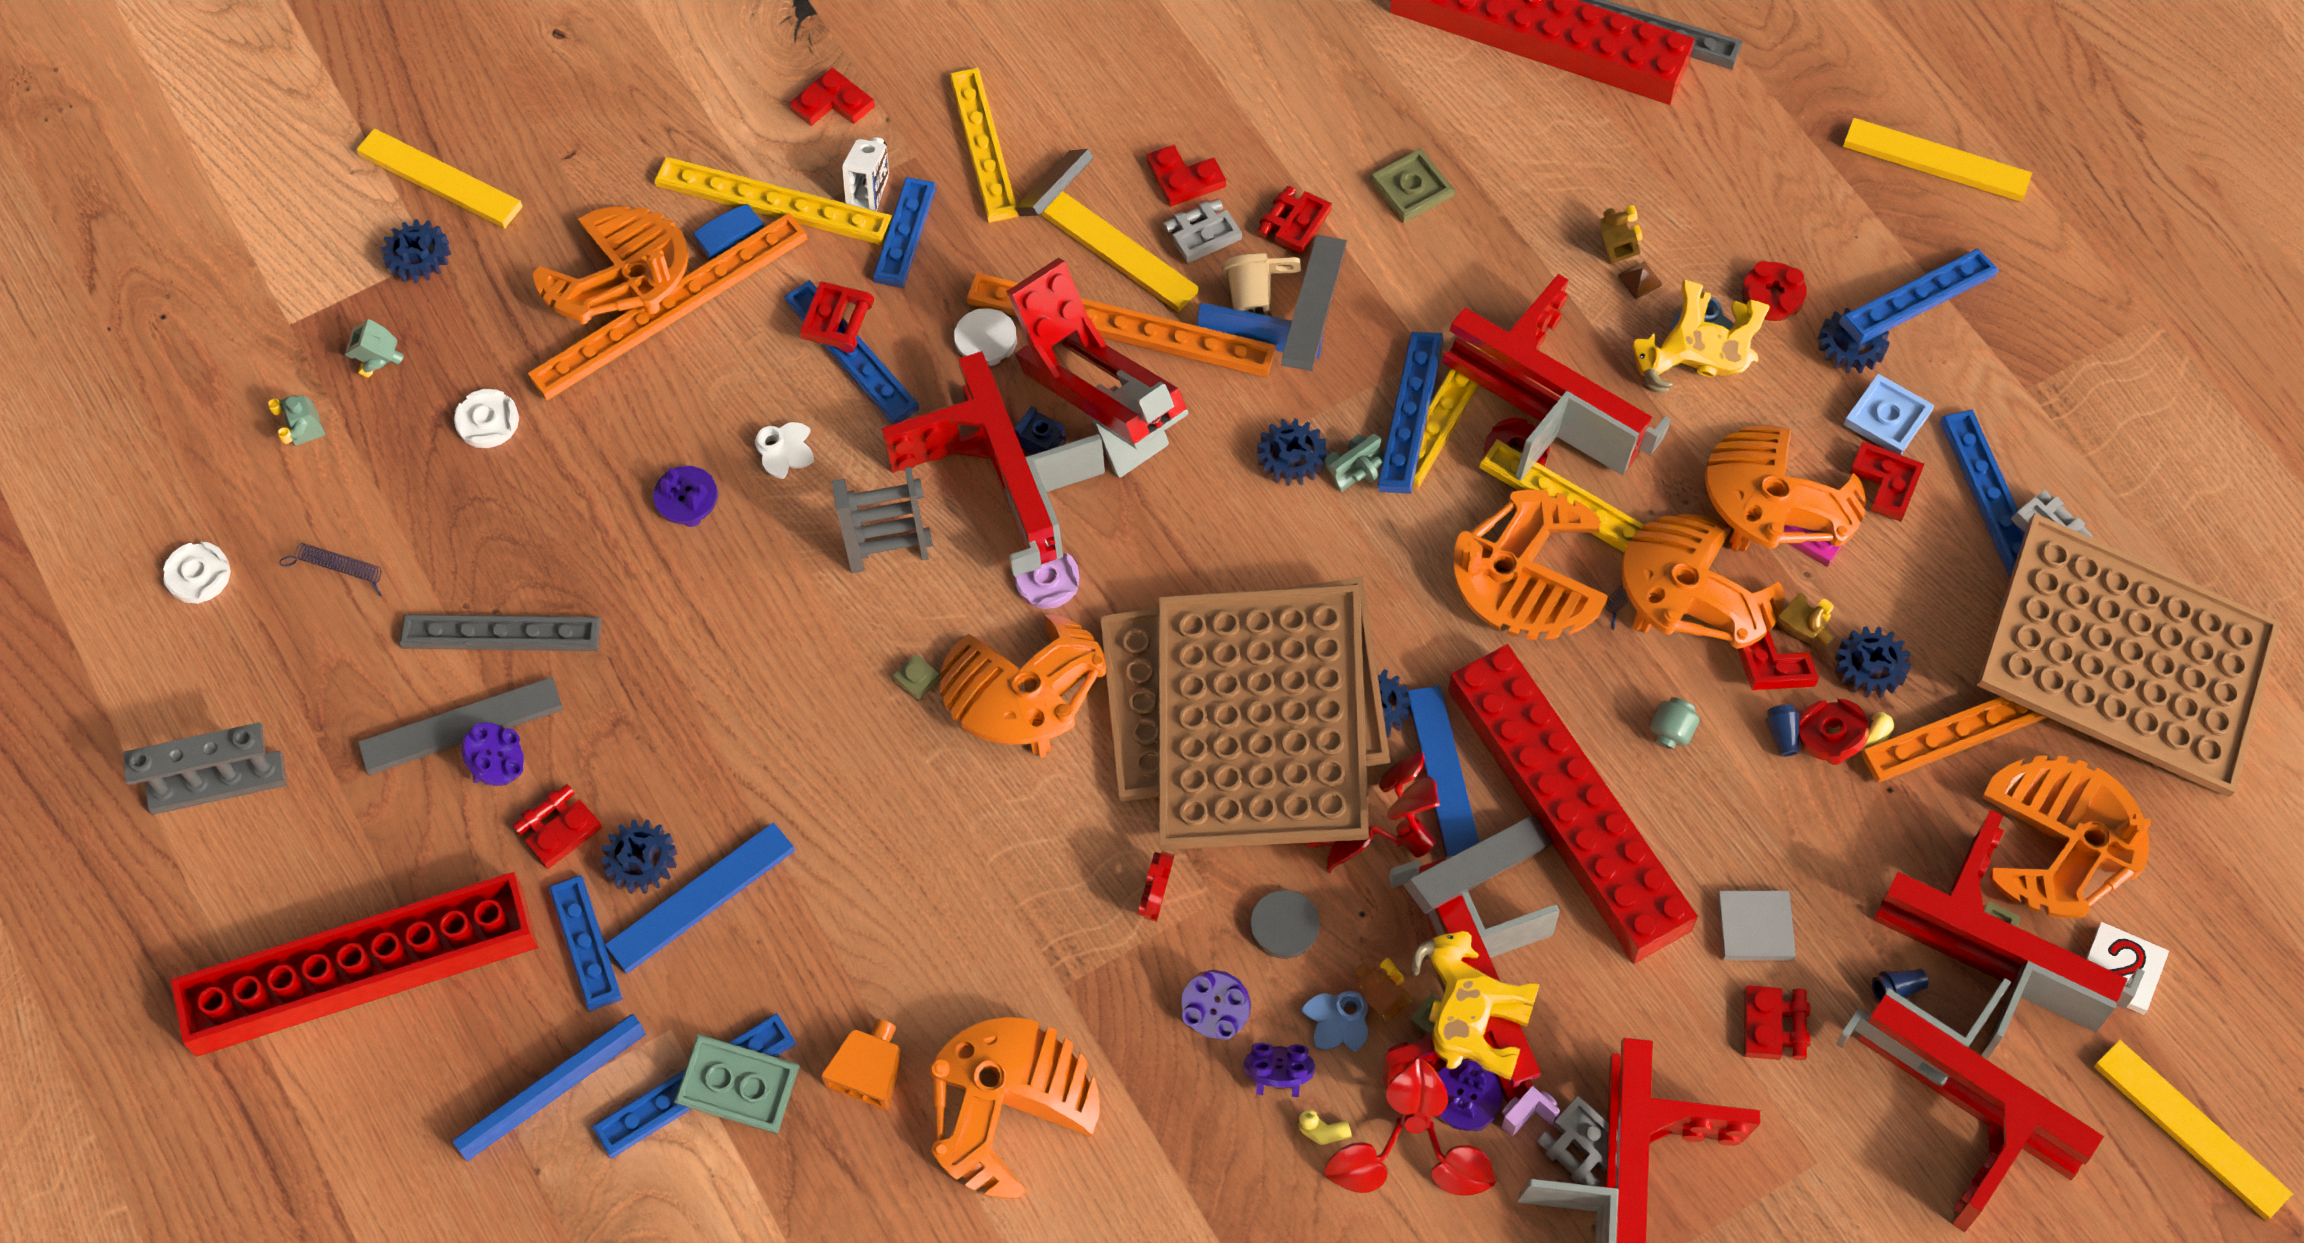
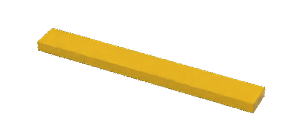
(773, 200)

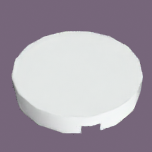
(987, 332)
(486, 418)
(196, 572)

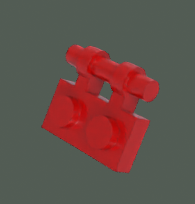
(1301, 224)
(561, 834)
(1764, 1023)

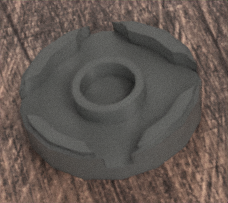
(1285, 924)

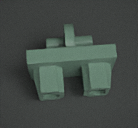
(1358, 463)

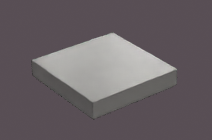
(1756, 925)

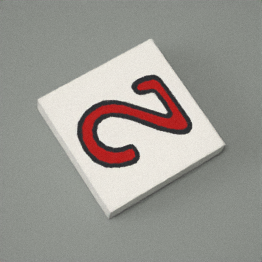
(2124, 955)

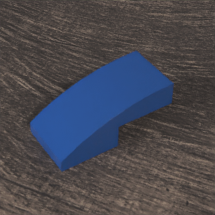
(726, 230)

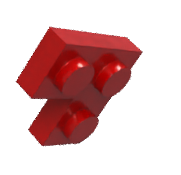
(829, 93)
(1183, 182)
(1895, 474)
(1776, 671)

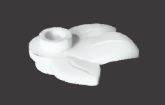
(787, 452)

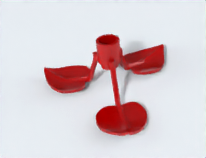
(1416, 798)
(1418, 1096)

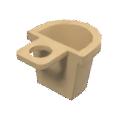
(1251, 280)

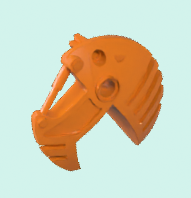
(646, 258)
(1757, 498)
(1670, 577)
(1528, 594)
(1026, 703)
(2070, 806)
(1032, 1075)

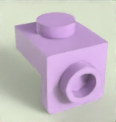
(1520, 1110)

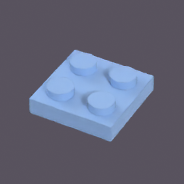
(1888, 415)

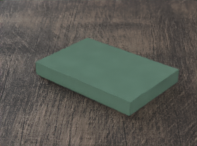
(737, 1084)

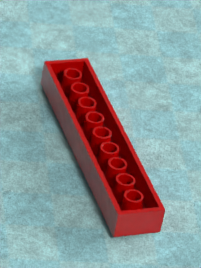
(1568, 37)
(1572, 804)
(353, 964)

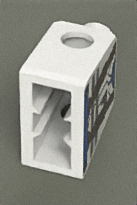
(868, 161)

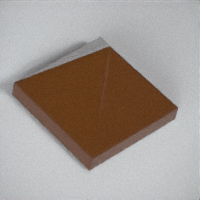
(1640, 280)

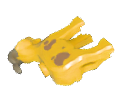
(1701, 343)
(1468, 1004)

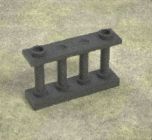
(852, 519)
(205, 768)

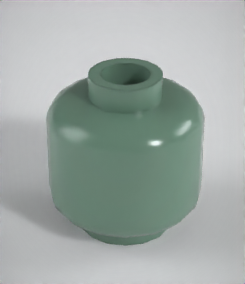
(1674, 723)

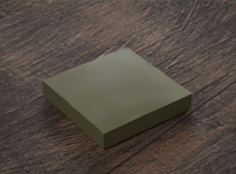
(1412, 185)

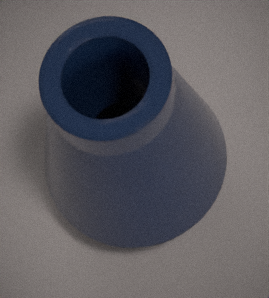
(1784, 728)
(1902, 982)

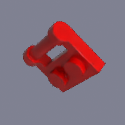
(826, 314)

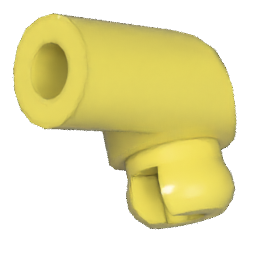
(1880, 729)
(1319, 1131)

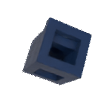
(1039, 433)

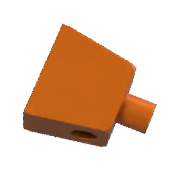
(866, 1066)

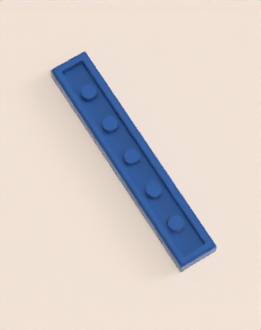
(1918, 296)
(861, 365)
(1410, 413)
(1985, 483)
(1443, 765)
(700, 898)
(549, 1087)
(657, 1106)

